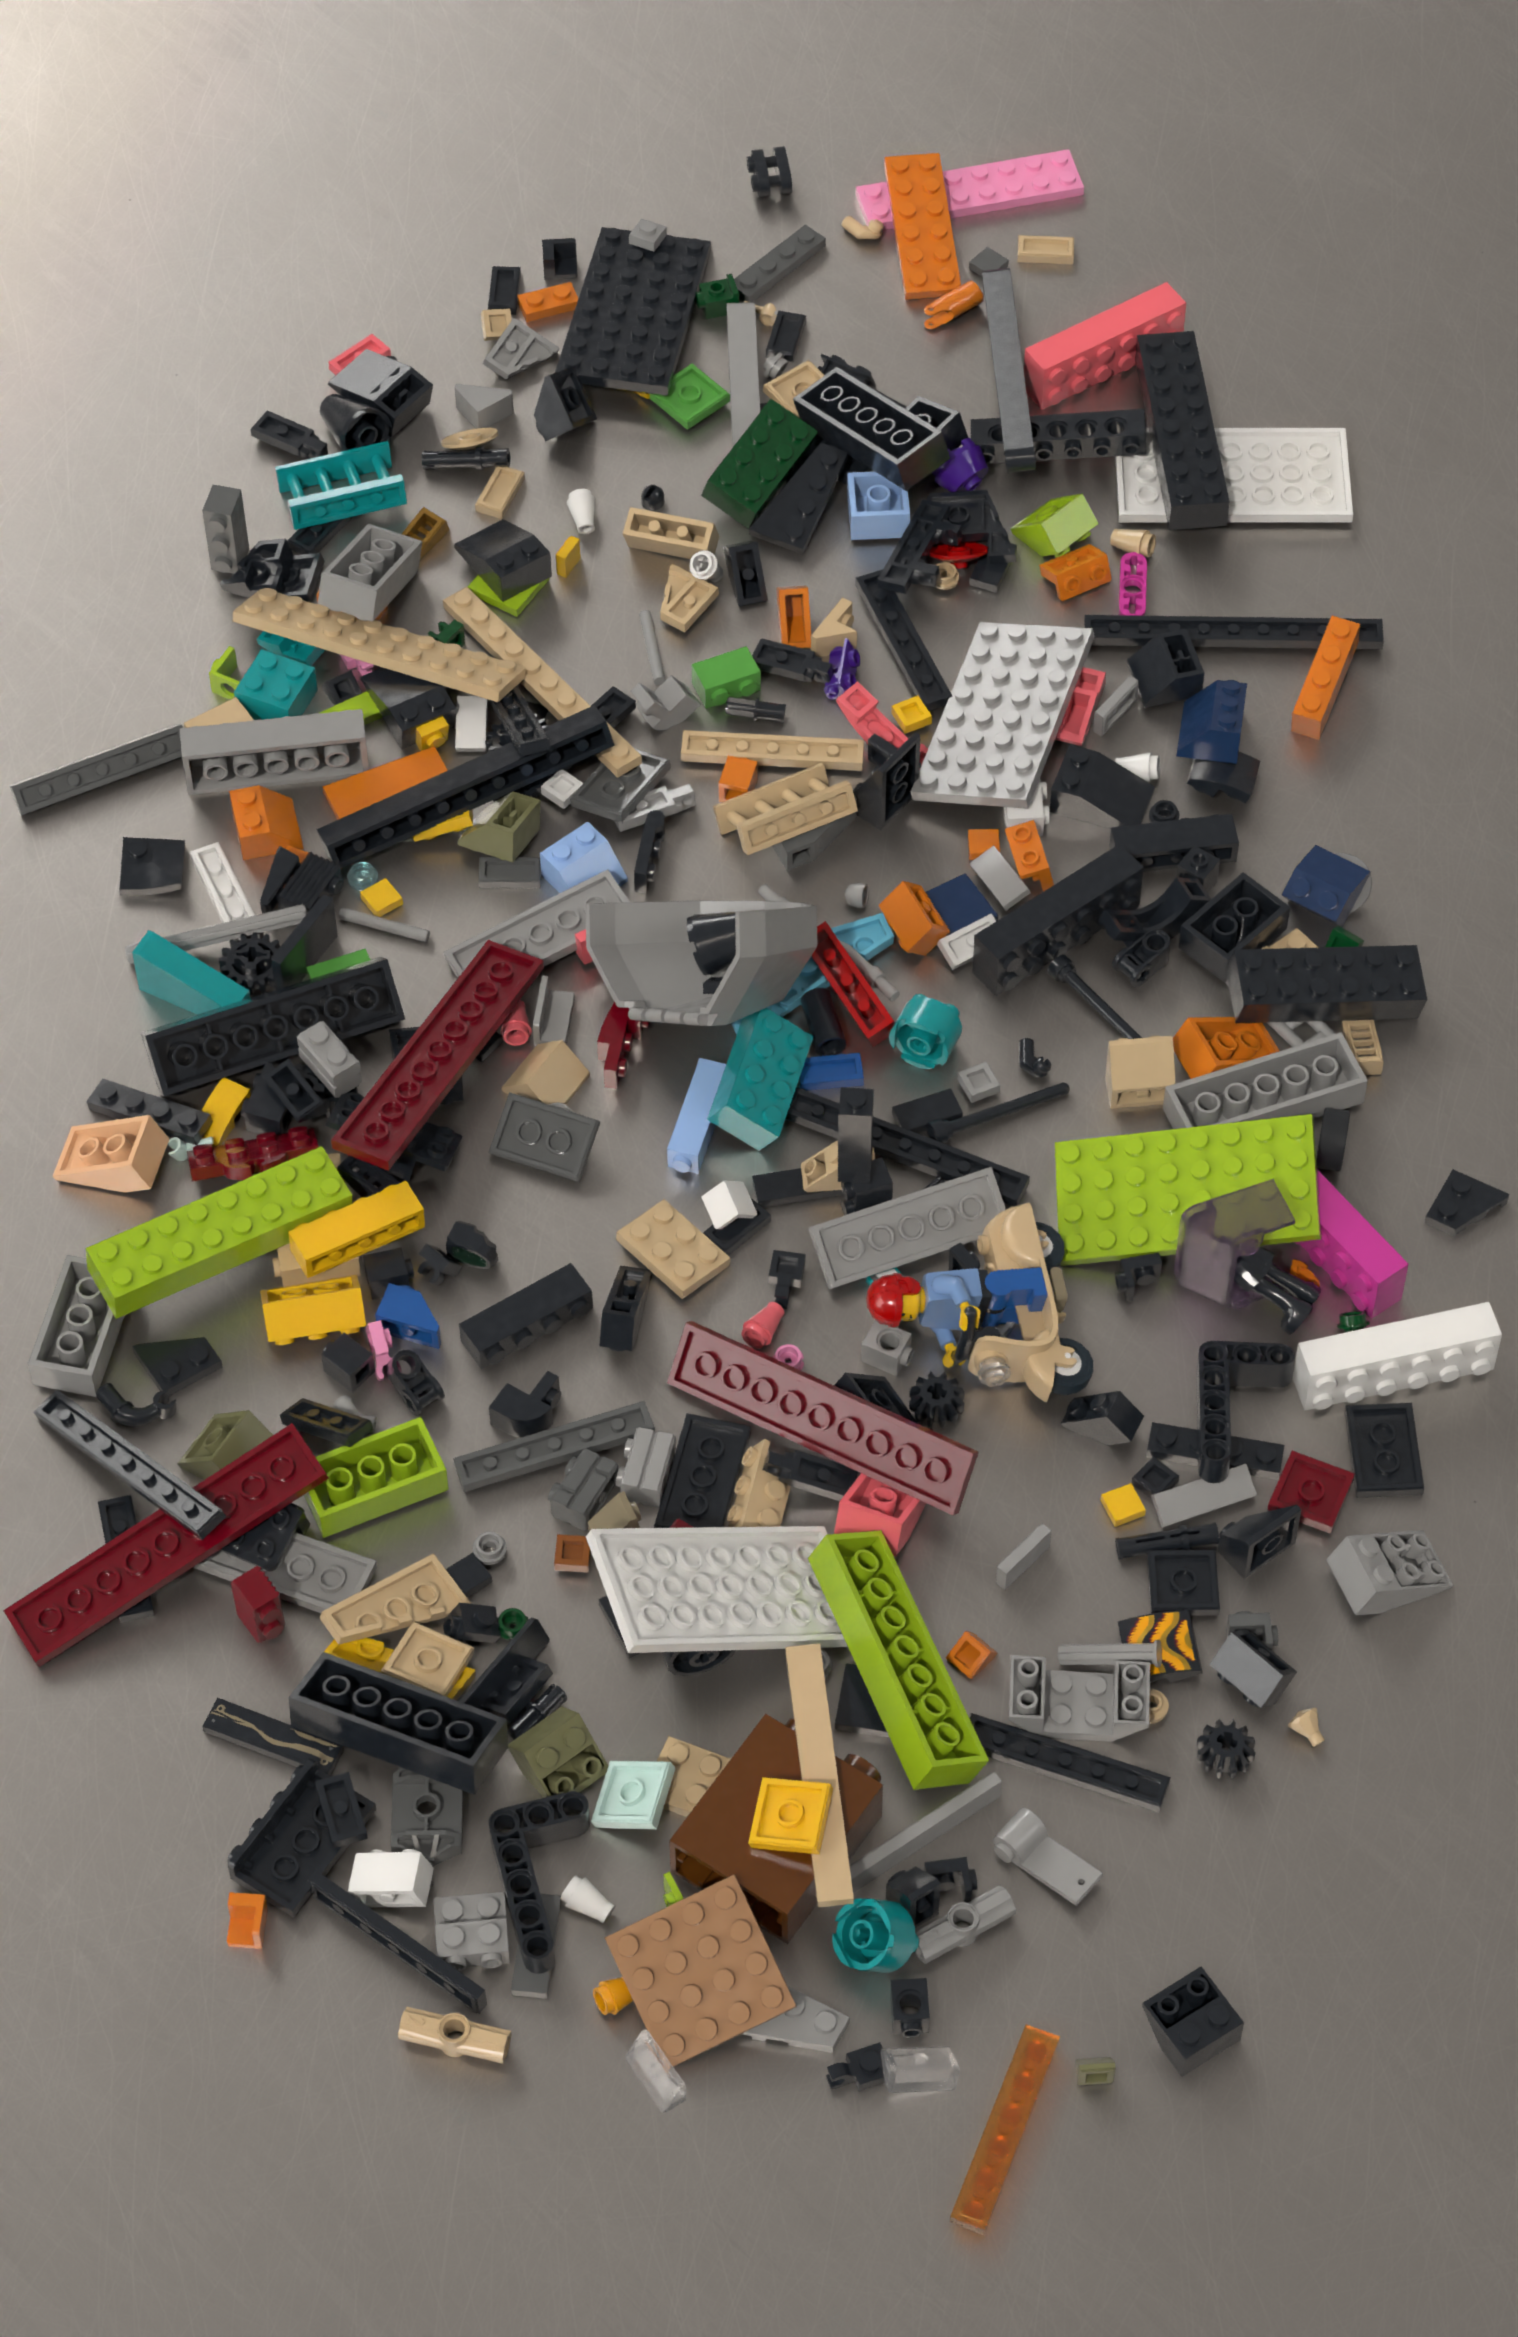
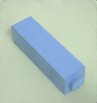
(692, 1129)

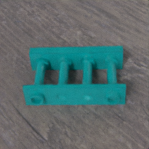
(345, 501)

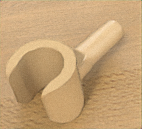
(766, 313)

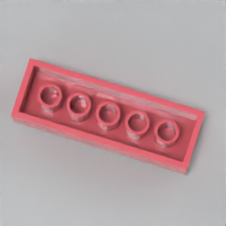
(1099, 345)

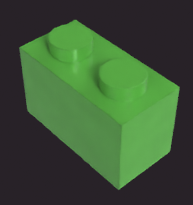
(726, 676)

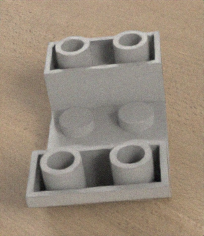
(1079, 1703)

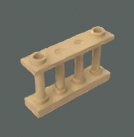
(785, 808)

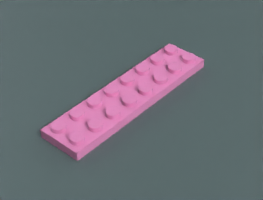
(989, 187)

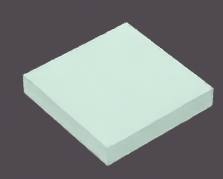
(633, 1794)

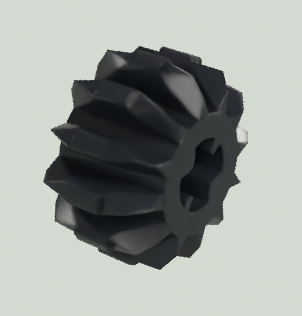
(936, 1399)
(1226, 1761)

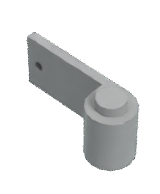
(1030, 1848)

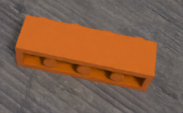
(1325, 677)

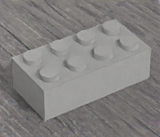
(369, 572)
(74, 1334)

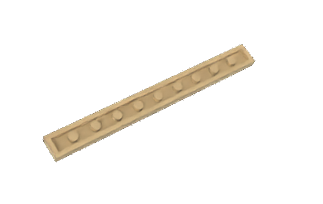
(539, 677)

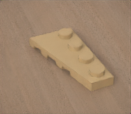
(411, 1595)

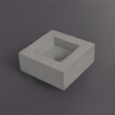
(647, 235)
(978, 1082)

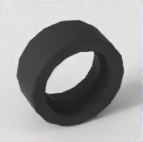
(1332, 1139)

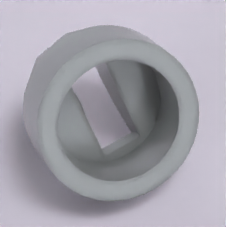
(857, 895)

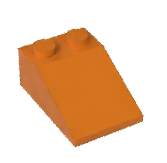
(1219, 1043)

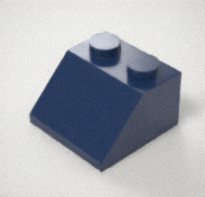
(1326, 885)

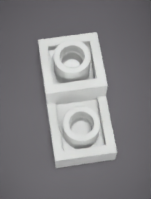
(471, 724)

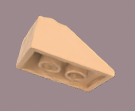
(113, 1154)

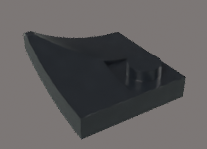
(151, 866)

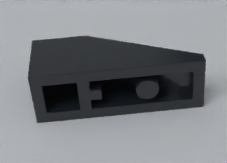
(624, 1308)

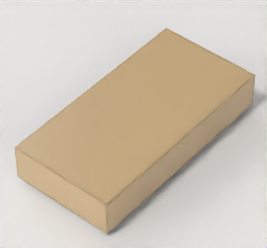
(1045, 249)
(500, 491)

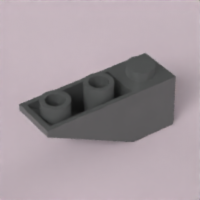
(811, 844)

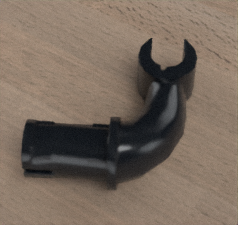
(128, 1415)

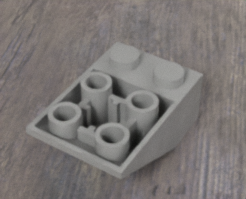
(1387, 1570)

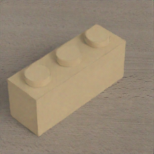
(669, 533)

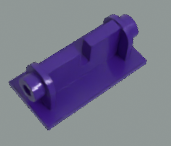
(844, 666)

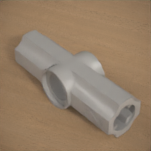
(980, 1913)

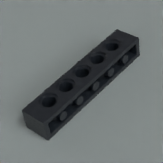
(1070, 435)

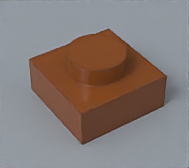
(572, 1553)

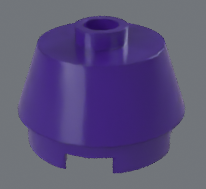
(963, 469)

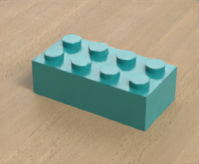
(760, 1078)

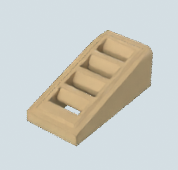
(1372, 1064)

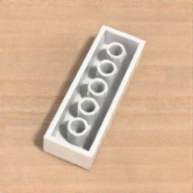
(1396, 1356)

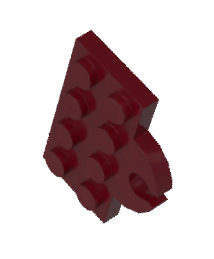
(243, 1158)

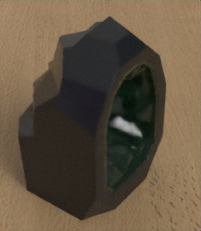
(470, 1246)

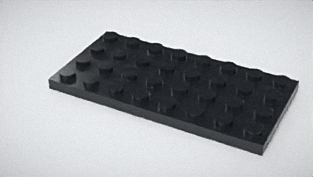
(634, 312)

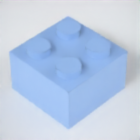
(876, 507)

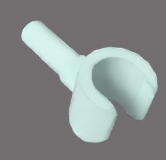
(181, 1148)

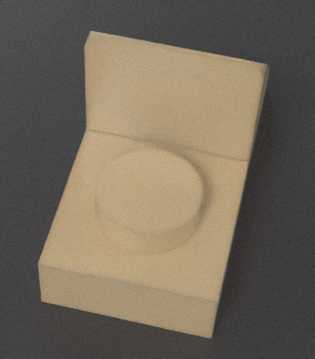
(834, 629)

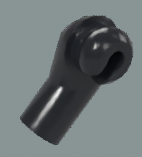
(1027, 1061)

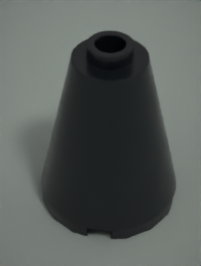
(354, 422)
(714, 940)

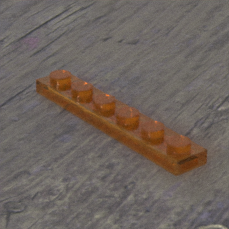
(1004, 2129)

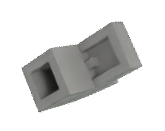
(667, 704)

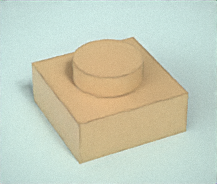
(494, 323)

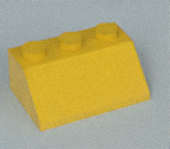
(313, 1309)

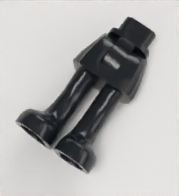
(1295, 1305)

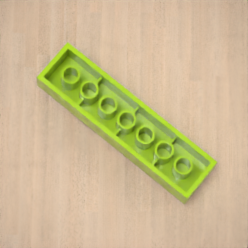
(214, 1232)
(898, 1660)

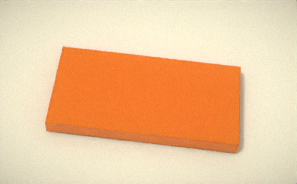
(382, 782)

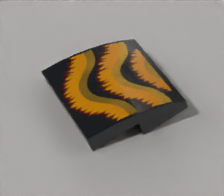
(1177, 1639)

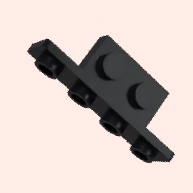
(513, 1675)

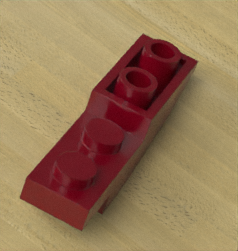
(614, 1039)

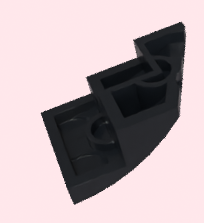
(276, 567)

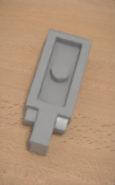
(667, 800)

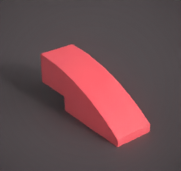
(1082, 707)

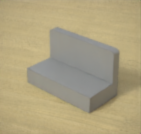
(552, 1014)

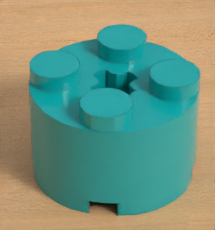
(926, 1031)
(874, 1935)

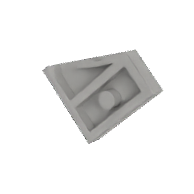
(518, 350)

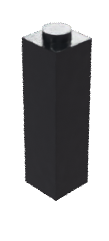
(855, 1135)

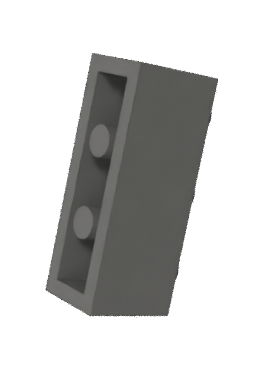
(225, 528)

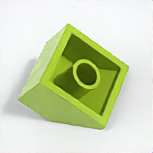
(1056, 525)

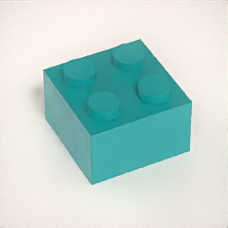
(276, 687)

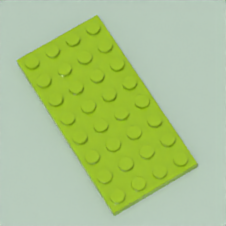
(1130, 1189)

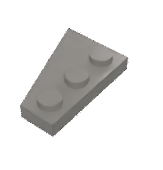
(806, 2026)

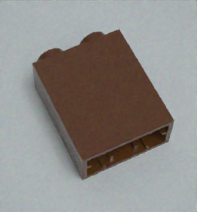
(717, 1831)

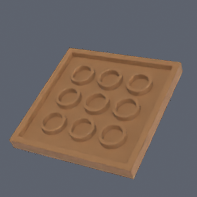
(701, 1971)

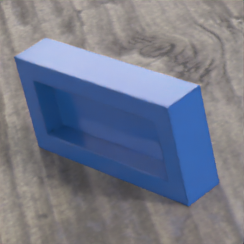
(832, 1072)

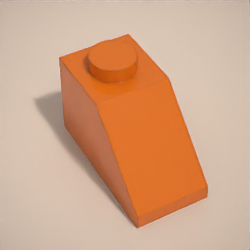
(794, 616)

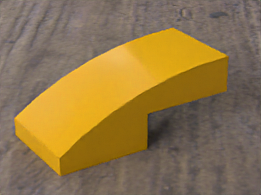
(223, 1107)

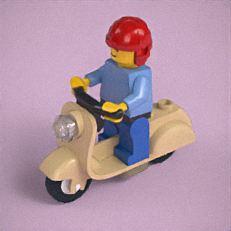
(1008, 1289)

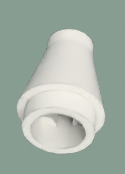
(582, 508)
(705, 566)
(1143, 765)
(586, 1899)

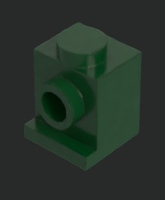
(715, 295)

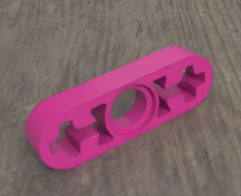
(1139, 580)

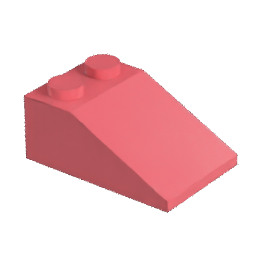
(878, 1507)

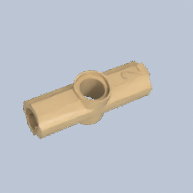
(477, 2039)

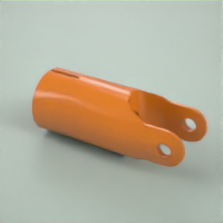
(953, 304)

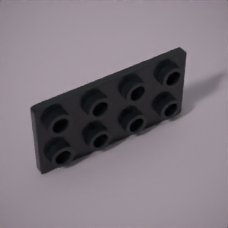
(430, 1146)

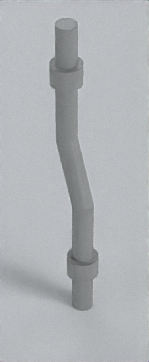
(872, 974)

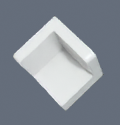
(728, 1202)

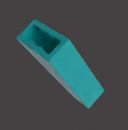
(181, 978)

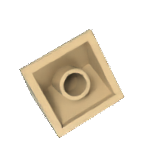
(548, 1074)

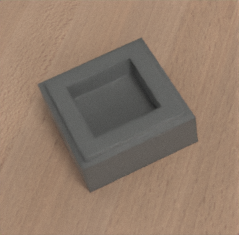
(987, 260)

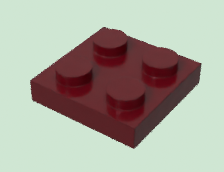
(1315, 1488)

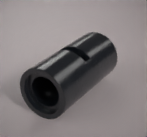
(823, 1022)

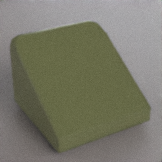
(1095, 2071)

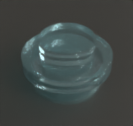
(362, 876)

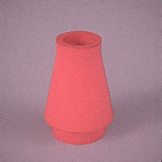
(516, 1026)
(762, 1326)

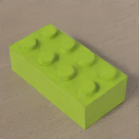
(377, 1477)

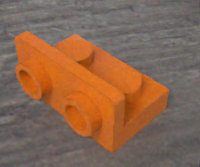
(1077, 571)
(1029, 853)

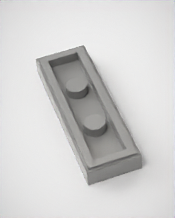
(1202, 1497)

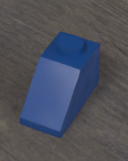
(408, 1316)

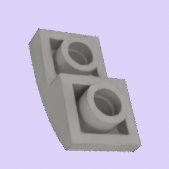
(999, 878)

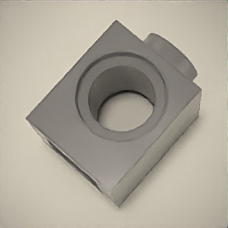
(881, 1337)

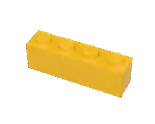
(356, 1229)

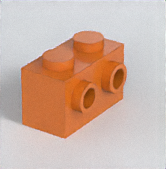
(913, 918)

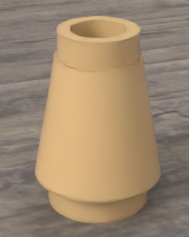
(1134, 541)

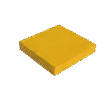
(790, 1815)

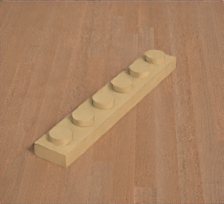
(773, 749)

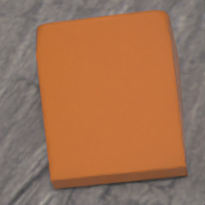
(971, 1654)

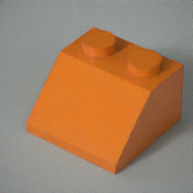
(264, 821)

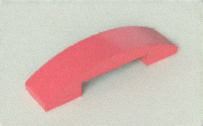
(866, 719)

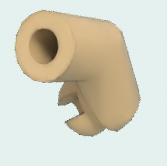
(861, 231)

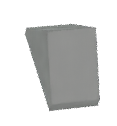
(483, 404)

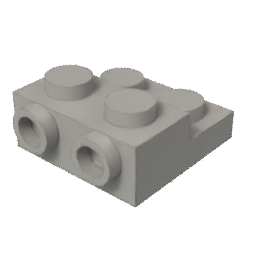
(472, 1930)

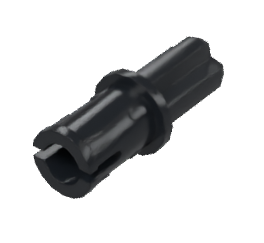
(755, 709)
(538, 1710)

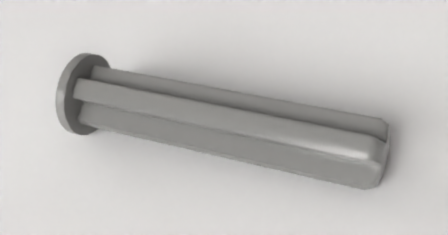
(1109, 1653)

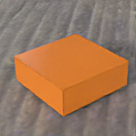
(981, 840)

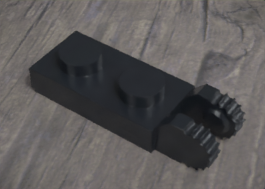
(649, 849)

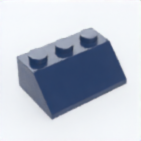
(1213, 722)

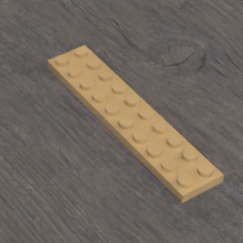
(380, 644)

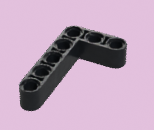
(1227, 1365)
(522, 1875)

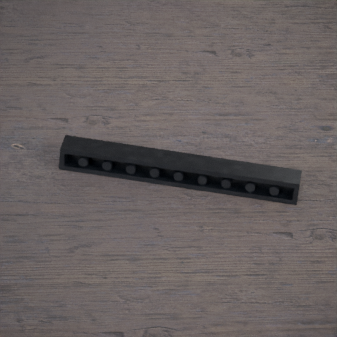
(462, 789)

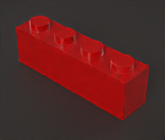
(851, 986)

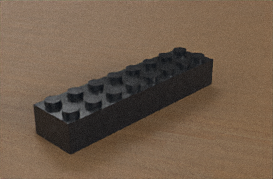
(1181, 430)
(268, 1025)

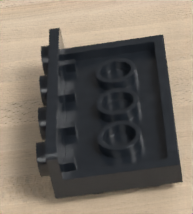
(290, 1843)

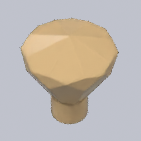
(1307, 1724)

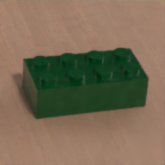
(759, 463)

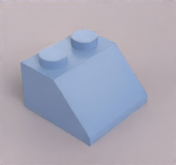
(579, 858)

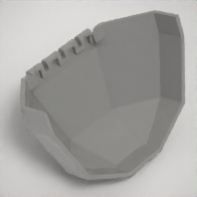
(652, 966)

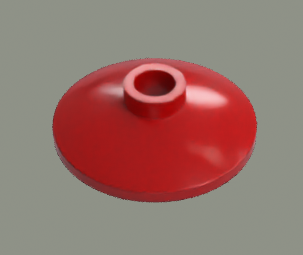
(959, 554)

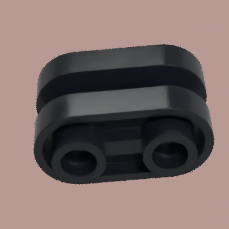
(760, 180)

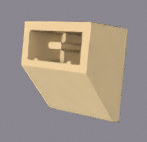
(1139, 1071)

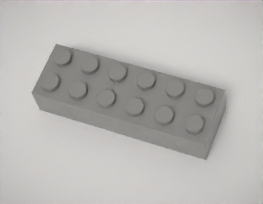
(274, 751)
(1272, 1086)

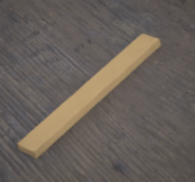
(819, 1765)

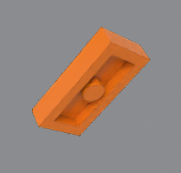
(548, 301)

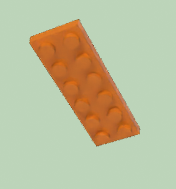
(922, 225)

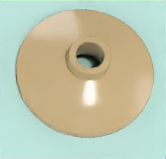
(469, 439)

